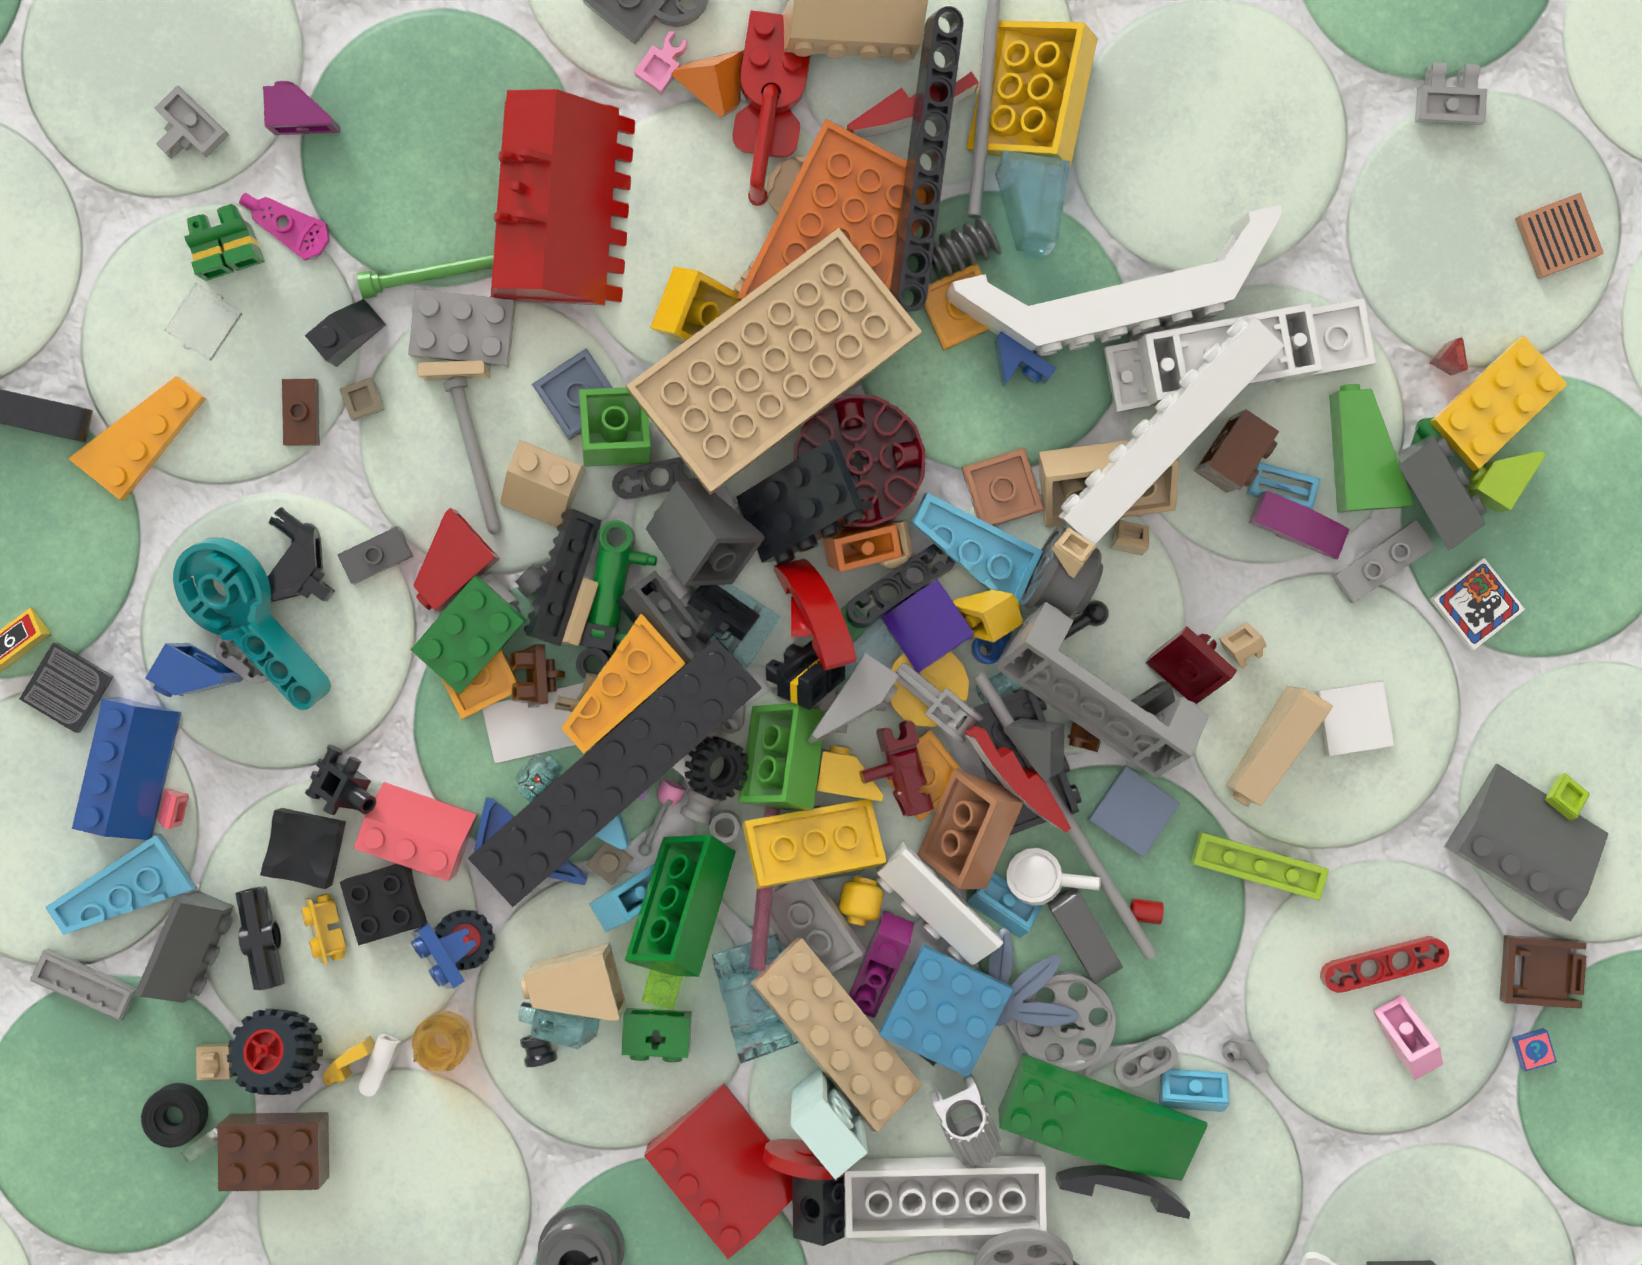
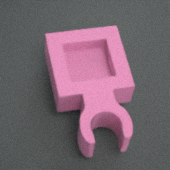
(659, 64)

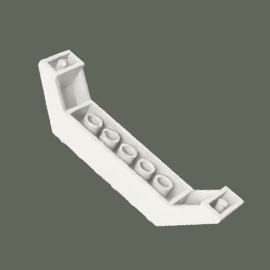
(1122, 307)

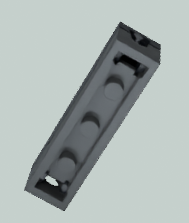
(665, 613)

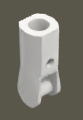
(379, 1065)

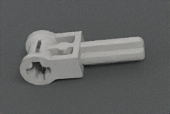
(944, 707)

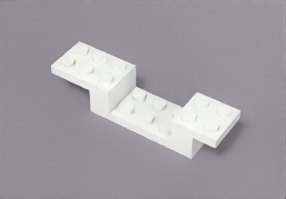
(1314, 341)

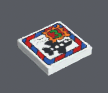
(1477, 604)

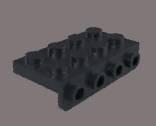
(803, 503)
(1028, 706)

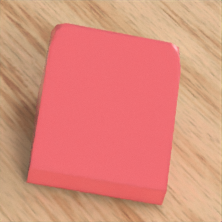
(172, 808)

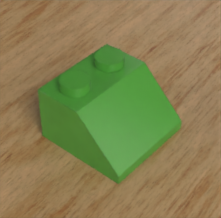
(613, 428)

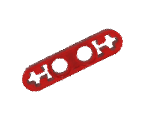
(1383, 960)

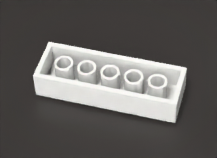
(944, 1196)

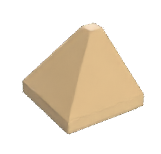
(1073, 551)

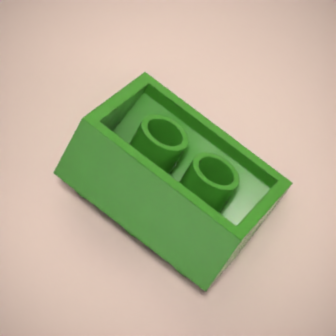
(780, 757)

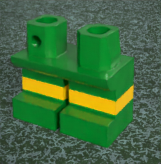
(224, 246)

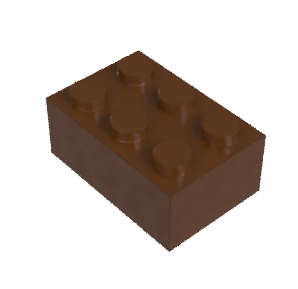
(273, 1151)

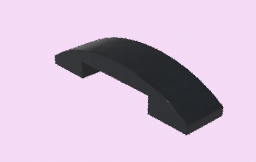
(1083, 1180)

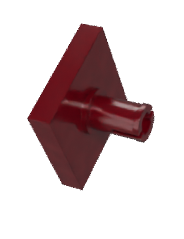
(1191, 665)

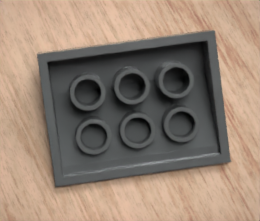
(1529, 843)

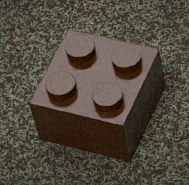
(1237, 451)

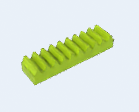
(1259, 865)

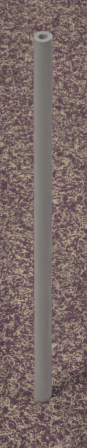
(984, 108)
(1075, 832)

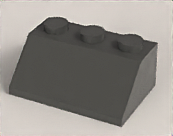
(1442, 490)
(186, 948)

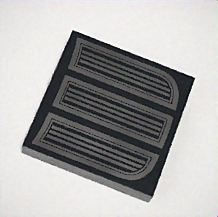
(66, 687)

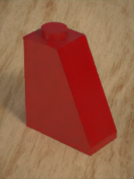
(452, 562)

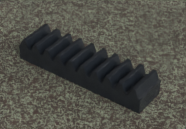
(562, 577)

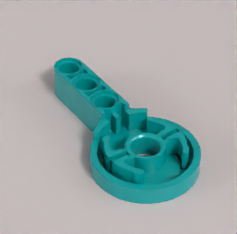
(249, 607)

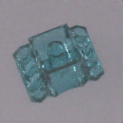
(751, 1020)

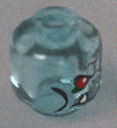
(537, 775)

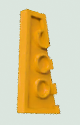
(136, 441)
(629, 677)

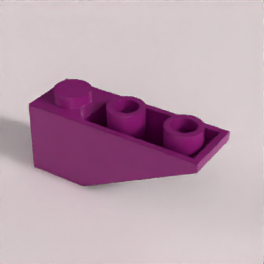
(881, 962)

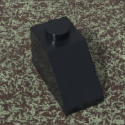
(345, 331)

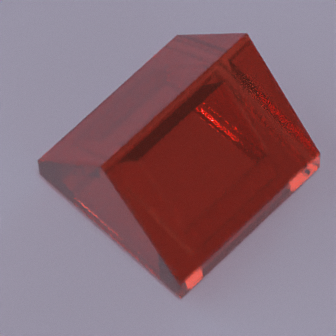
(1451, 357)

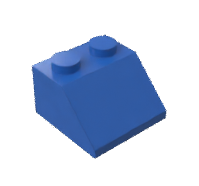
(188, 670)

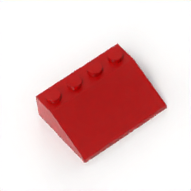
(719, 1171)

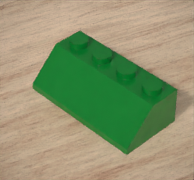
(681, 905)

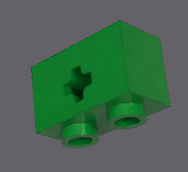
(672, 1027)

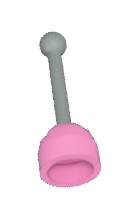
(669, 794)

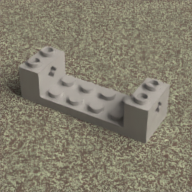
(1145, 739)

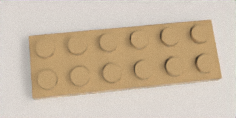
(836, 1034)

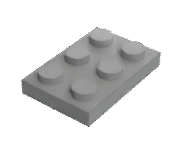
(461, 327)
(809, 913)

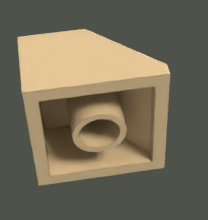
(541, 483)

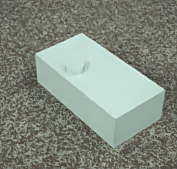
(827, 1123)

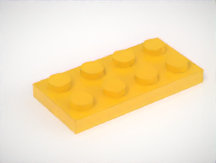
(1498, 403)
(813, 843)

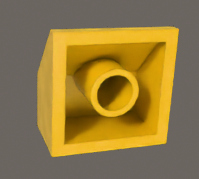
(690, 304)

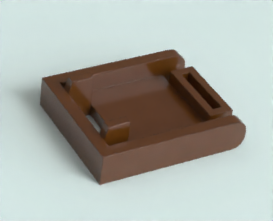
(1547, 971)

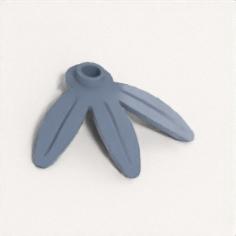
(1025, 986)

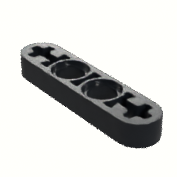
(672, 466)
(897, 580)

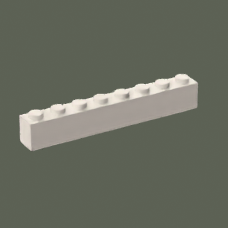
(1171, 429)

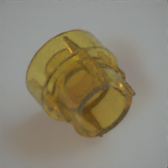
(432, 1056)

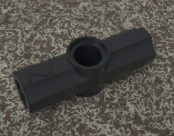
(259, 938)

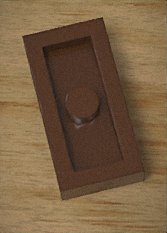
(300, 412)

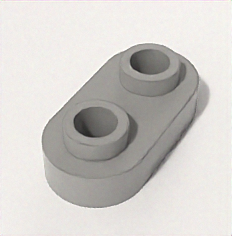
(1145, 1063)

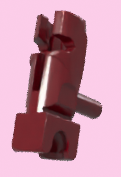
(902, 768)

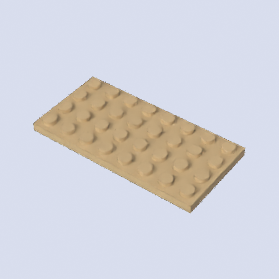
(773, 360)

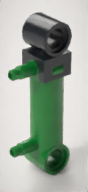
(610, 572)

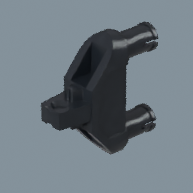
(301, 565)

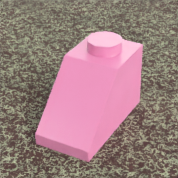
(1409, 1037)

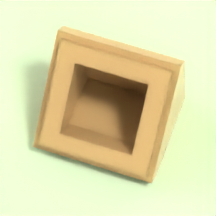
(1130, 537)

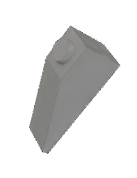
(861, 694)

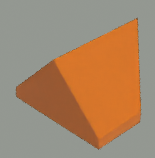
(714, 81)

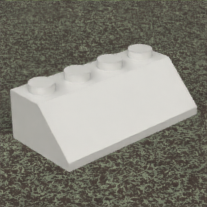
(938, 905)

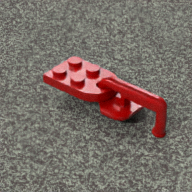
(767, 123)

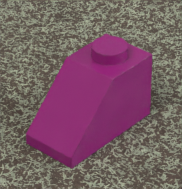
(293, 112)

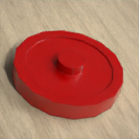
(794, 1159)

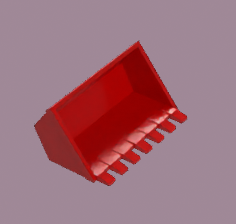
(559, 199)

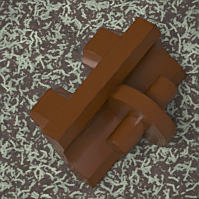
(539, 673)

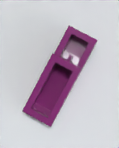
(1299, 524)

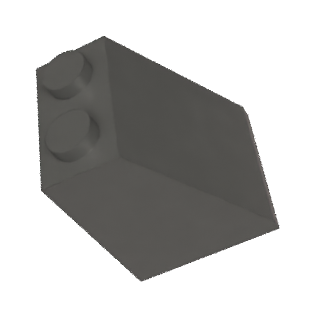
(702, 536)

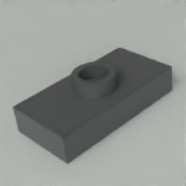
(375, 555)

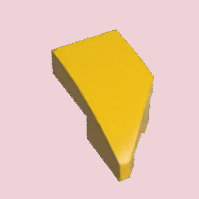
(339, 1069)

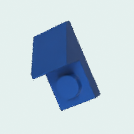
(1013, 354)

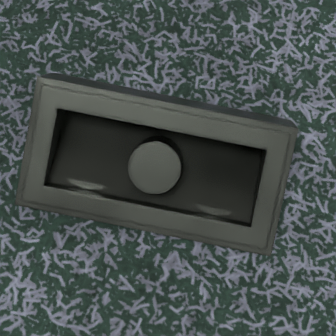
(1156, 698)

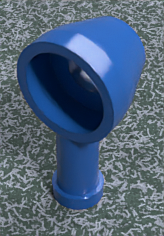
(994, 649)

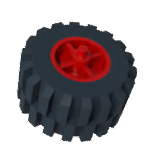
(274, 1052)

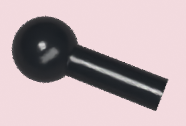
(1094, 614)

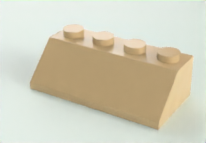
(855, 28)
(1065, 471)

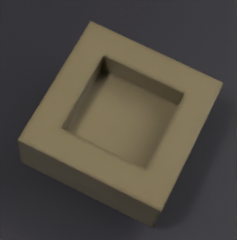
(362, 399)
(609, 862)

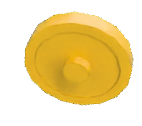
(943, 673)

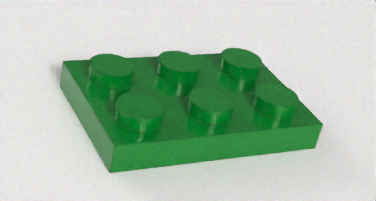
(468, 634)

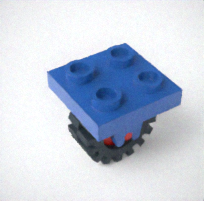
(458, 943)

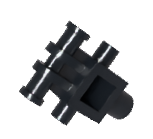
(340, 784)

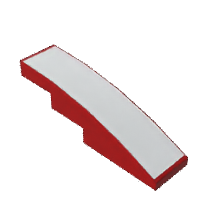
(898, 109)
(1022, 783)

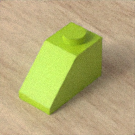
(1504, 480)

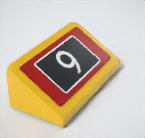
(21, 636)

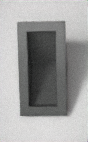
(1040, 744)

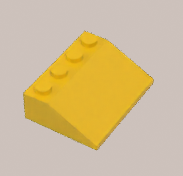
(1038, 88)

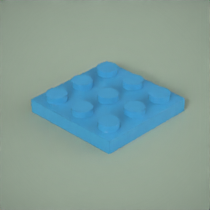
(945, 1010)

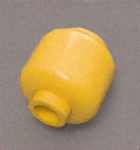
(861, 901)

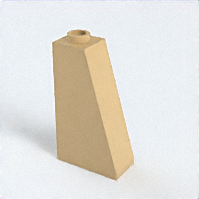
(1277, 744)

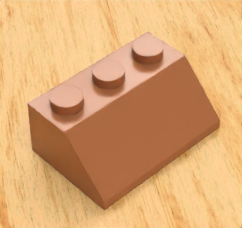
(969, 830)

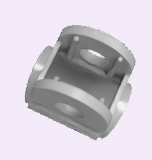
(981, 1145)

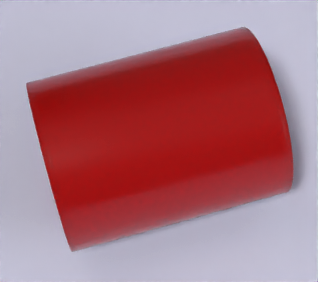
(1147, 911)

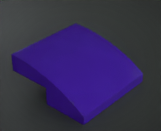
(927, 626)

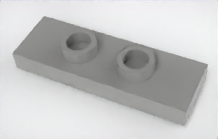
(1383, 561)
(83, 984)

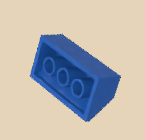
(126, 769)

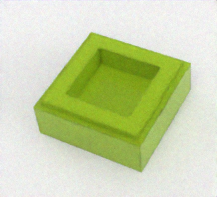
(1567, 796)

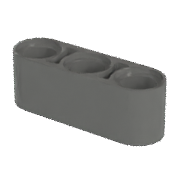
(1084, 935)

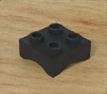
(303, 848)
(382, 903)

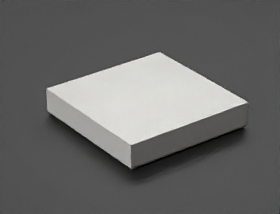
(1357, 719)

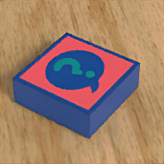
(1534, 1049)

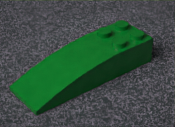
(1098, 1121)

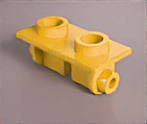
(325, 941)

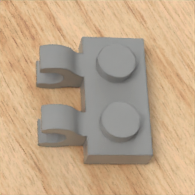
(1451, 104)

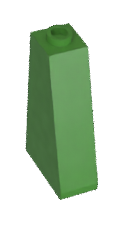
(1363, 454)

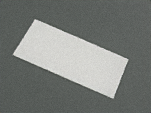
(526, 731)

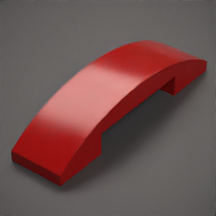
(820, 612)

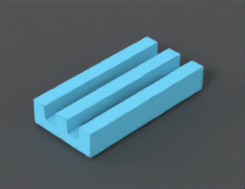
(1311, 494)

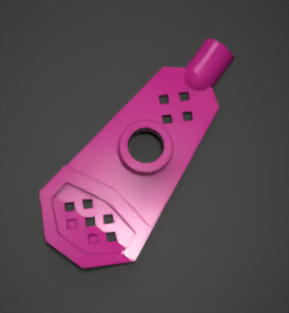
(296, 232)

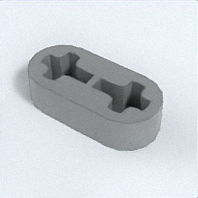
(237, 664)

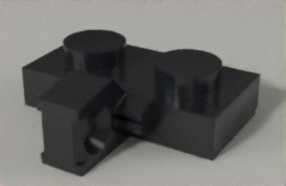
(721, 613)

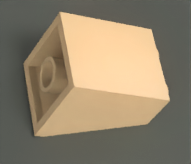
(577, 984)

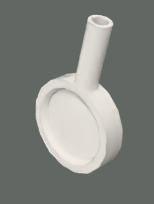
(1038, 877)

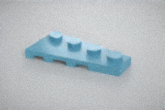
(979, 548)
(133, 881)

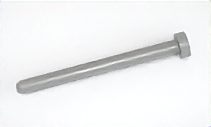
(457, 387)

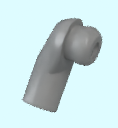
(1245, 1050)

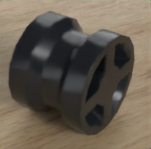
(537, 1051)

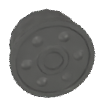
(1054, 585)
(581, 1238)

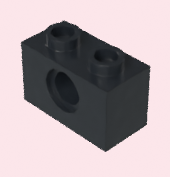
(818, 1210)

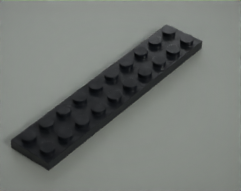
(615, 772)

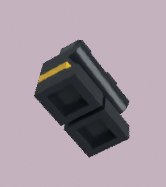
(802, 676)

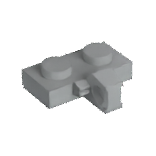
(188, 125)

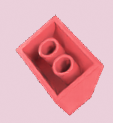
(416, 831)

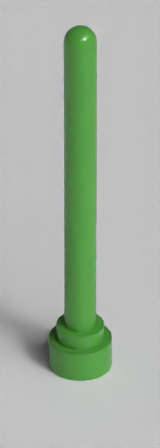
(371, 284)

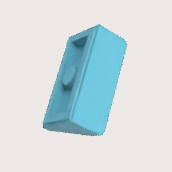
(1003, 907)
(1194, 1090)

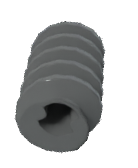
(964, 246)

